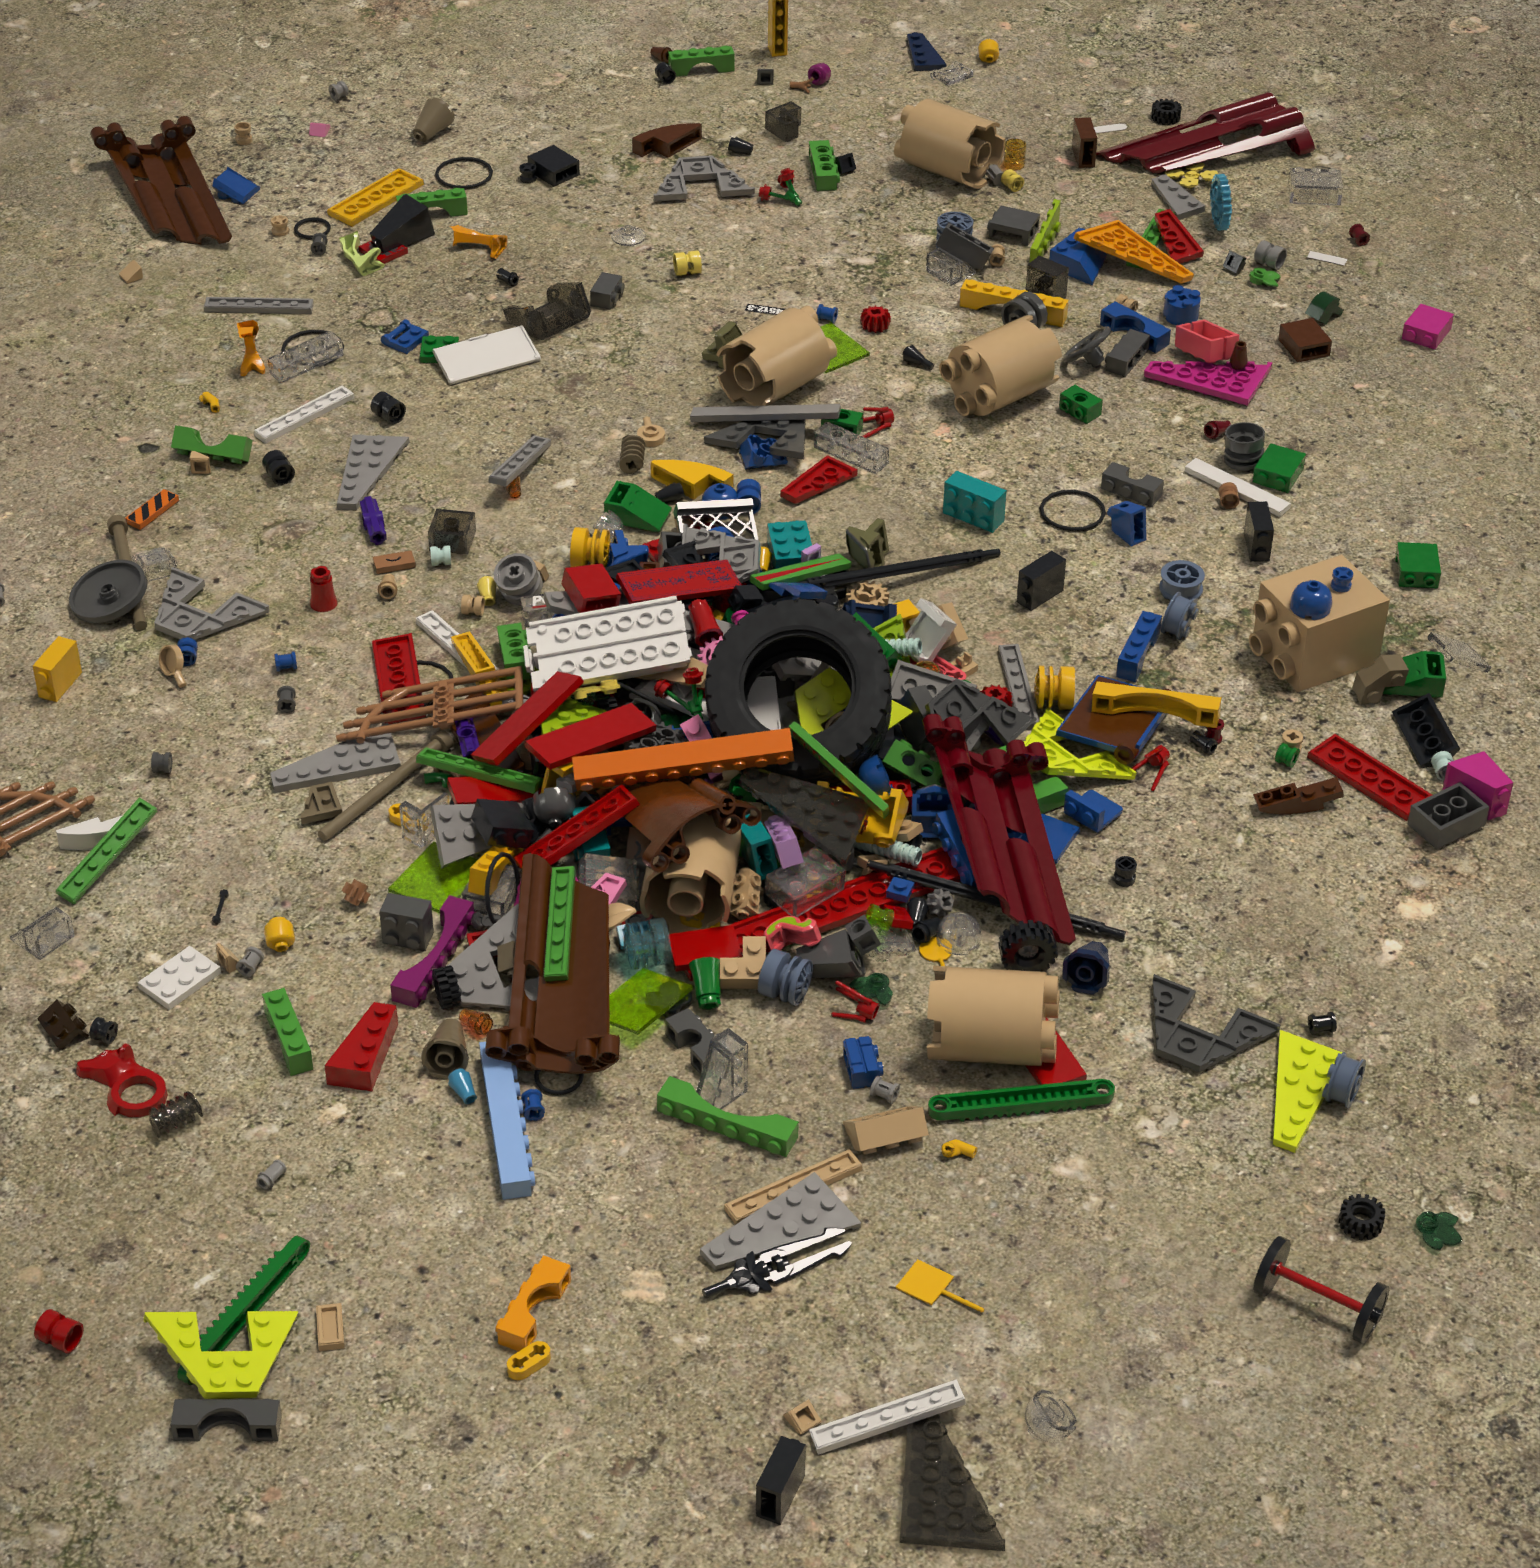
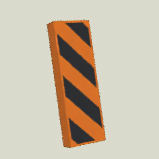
(152, 509)

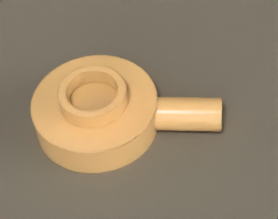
(652, 434)
(172, 662)

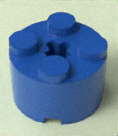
(1181, 305)

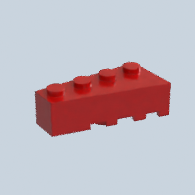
(363, 1051)

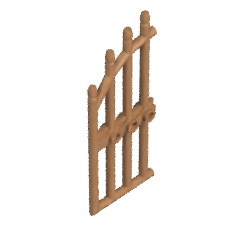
(442, 707)
(21, 797)

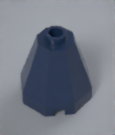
(1087, 968)

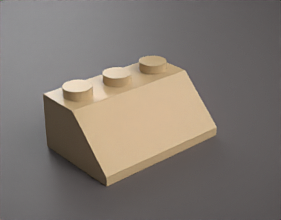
(887, 1129)

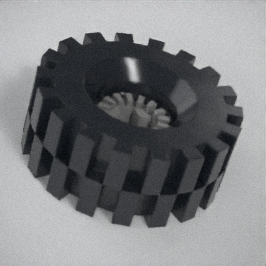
(1016, 948)

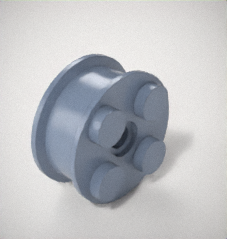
(1181, 577)
(1179, 616)
(1344, 1079)

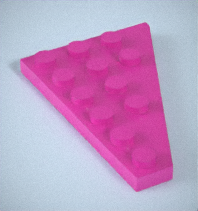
(1212, 378)

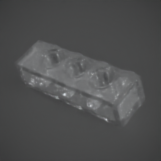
(305, 357)
(851, 447)

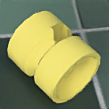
(681, 264)

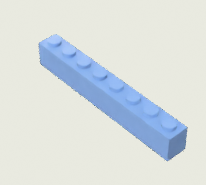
(507, 1127)

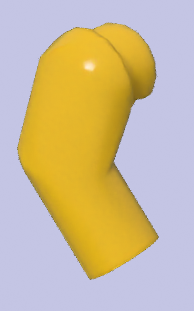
(958, 1147)

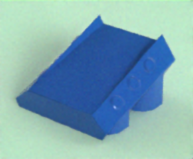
(234, 186)
(757, 454)

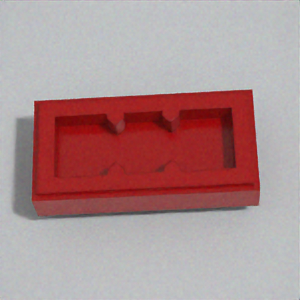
(901, 917)

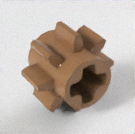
(356, 892)

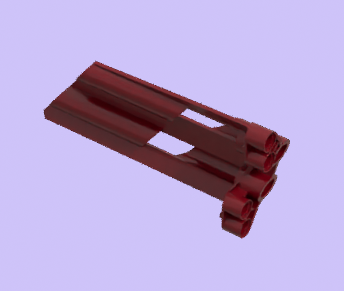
(1173, 149)
(1004, 798)

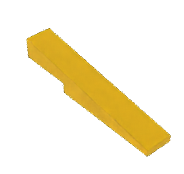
(475, 659)

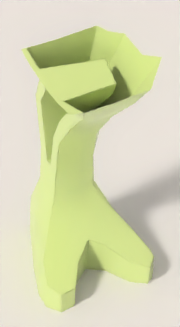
(365, 263)

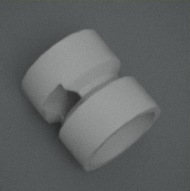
(1271, 255)

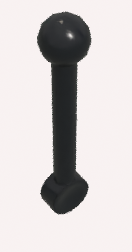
(223, 894)

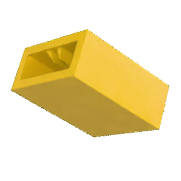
(57, 669)

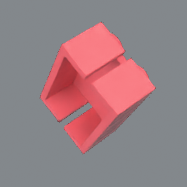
(1205, 340)

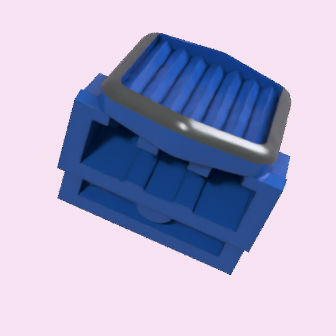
(926, 804)

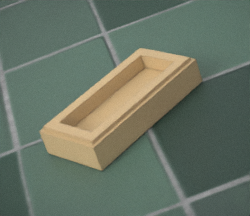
(330, 1327)

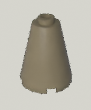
(433, 119)
(445, 1050)

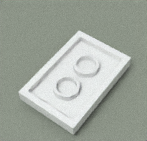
(179, 977)

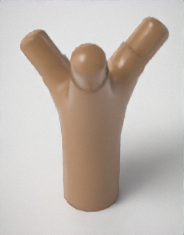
(802, 85)

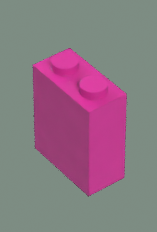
(1427, 326)

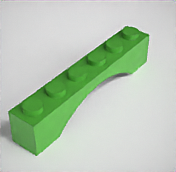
(768, 1132)

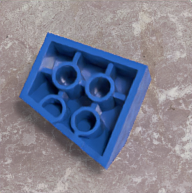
(1080, 258)

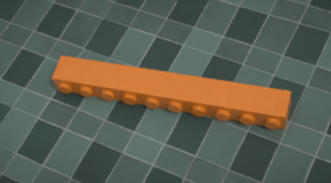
(683, 759)

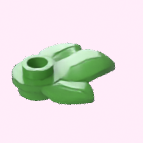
(1260, 276)

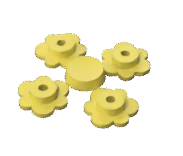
(1192, 177)

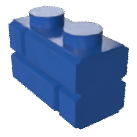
(861, 1061)

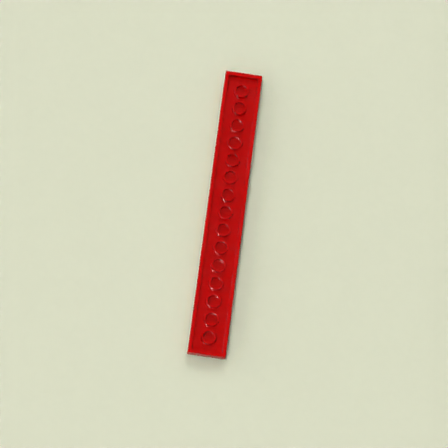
(852, 900)

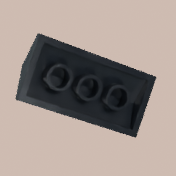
(1425, 729)

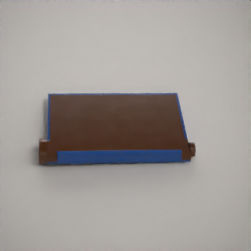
(1119, 732)

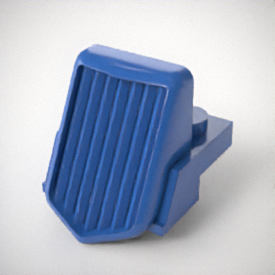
(622, 552)

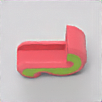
(792, 930)

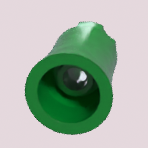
(706, 981)

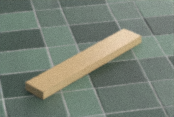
(829, 1171)

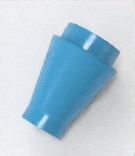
(462, 1084)

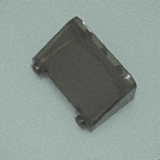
(566, 307)

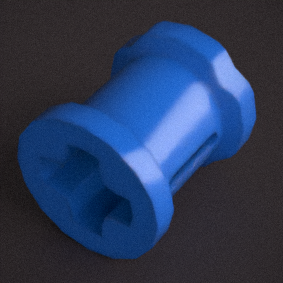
(827, 313)
(285, 661)
(533, 1104)

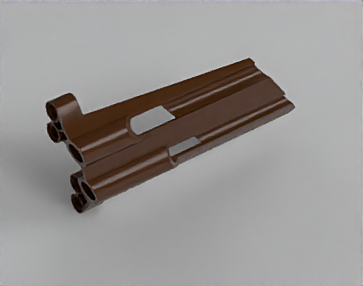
(182, 211)

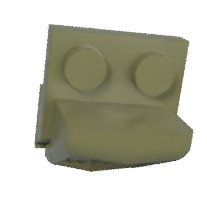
(723, 336)

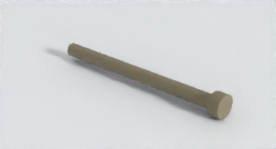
(118, 527)
(439, 741)

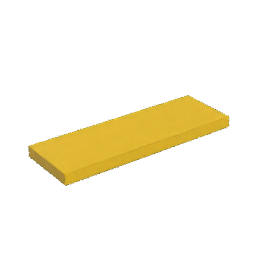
(375, 197)

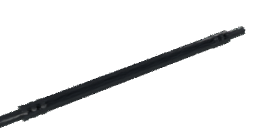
(902, 568)
(973, 893)

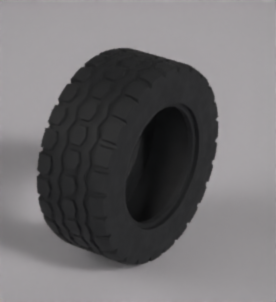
(806, 632)

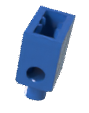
(1128, 522)

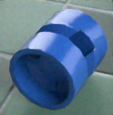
(750, 489)

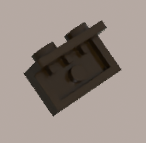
(62, 1023)

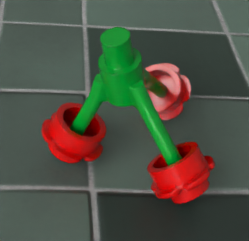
(786, 181)
(692, 676)

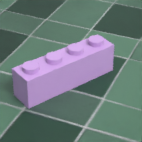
(784, 841)

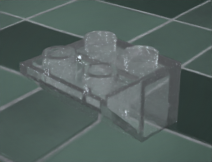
(947, 267)
(45, 933)

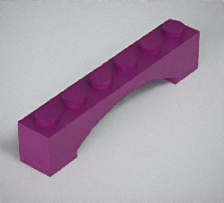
(413, 984)

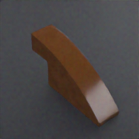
(667, 139)

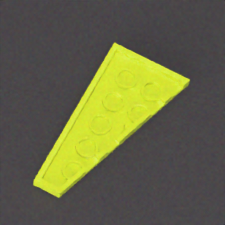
(1299, 1087)

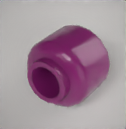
(820, 72)

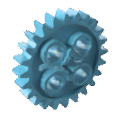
(1220, 202)

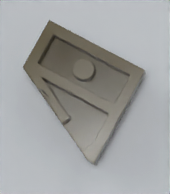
(321, 803)

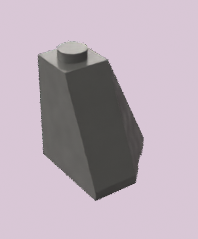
(834, 957)

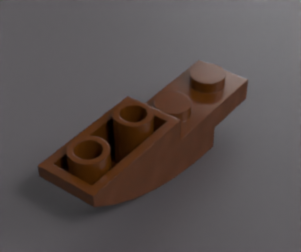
(1294, 800)

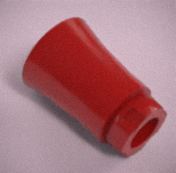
(322, 590)
(703, 622)

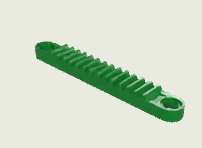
(1021, 1099)
(252, 1298)

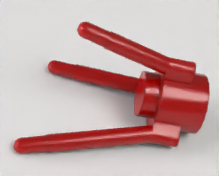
(884, 417)
(1156, 757)
(866, 1007)

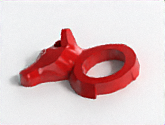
(120, 1071)

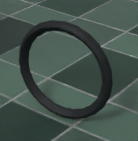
(307, 220)
(557, 1092)

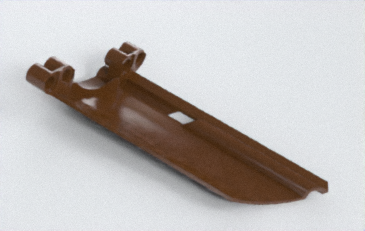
(674, 802)
(571, 1017)

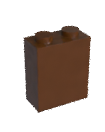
(1084, 142)
(1305, 340)

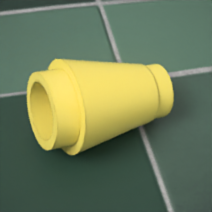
(487, 588)

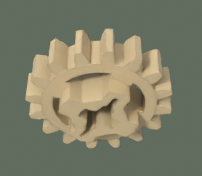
(868, 593)

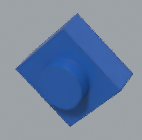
(900, 889)

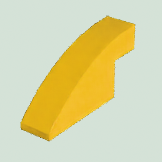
(692, 475)

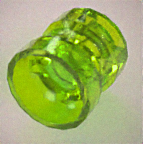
(880, 917)

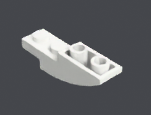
(86, 834)

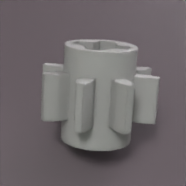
(940, 902)

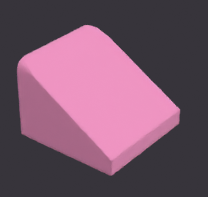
(319, 129)

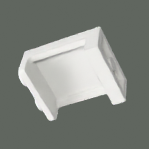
(931, 628)

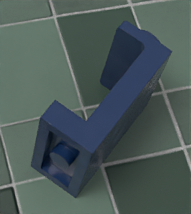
(872, 614)

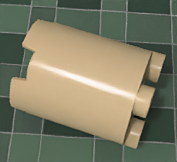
(949, 142)
(775, 357)
(1001, 366)
(700, 883)
(993, 1016)

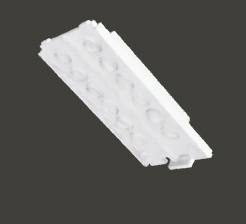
(610, 642)

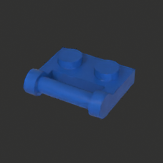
(408, 340)

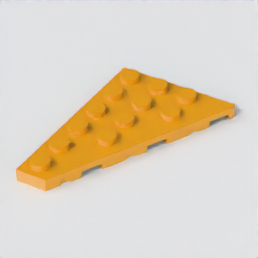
(1127, 245)

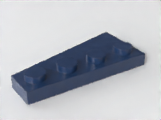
(923, 53)

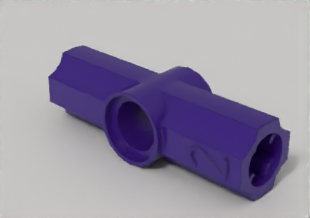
(373, 520)
(467, 737)

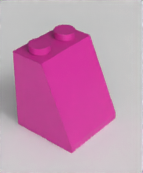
(1482, 778)

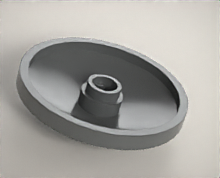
(108, 591)

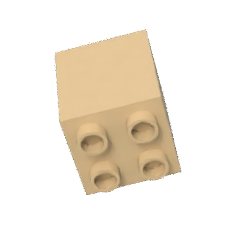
(1321, 649)

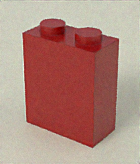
(590, 587)

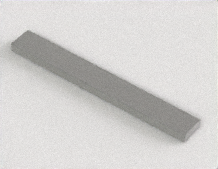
(764, 413)

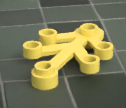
(606, 686)

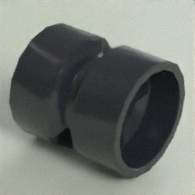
(388, 407)
(278, 467)

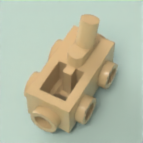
(746, 894)

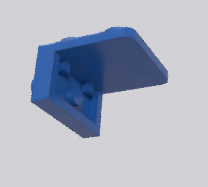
(1091, 809)

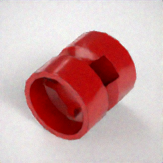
(58, 1331)

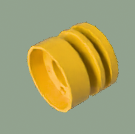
(588, 548)
(1055, 687)

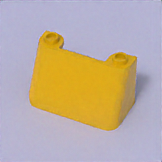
(879, 830)

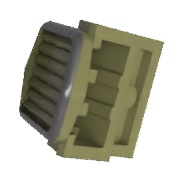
(868, 546)

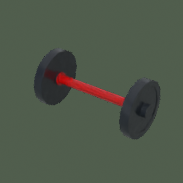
(1273, 1267)

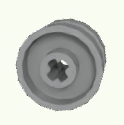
(517, 577)

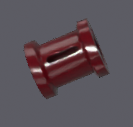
(1357, 232)
(1215, 732)

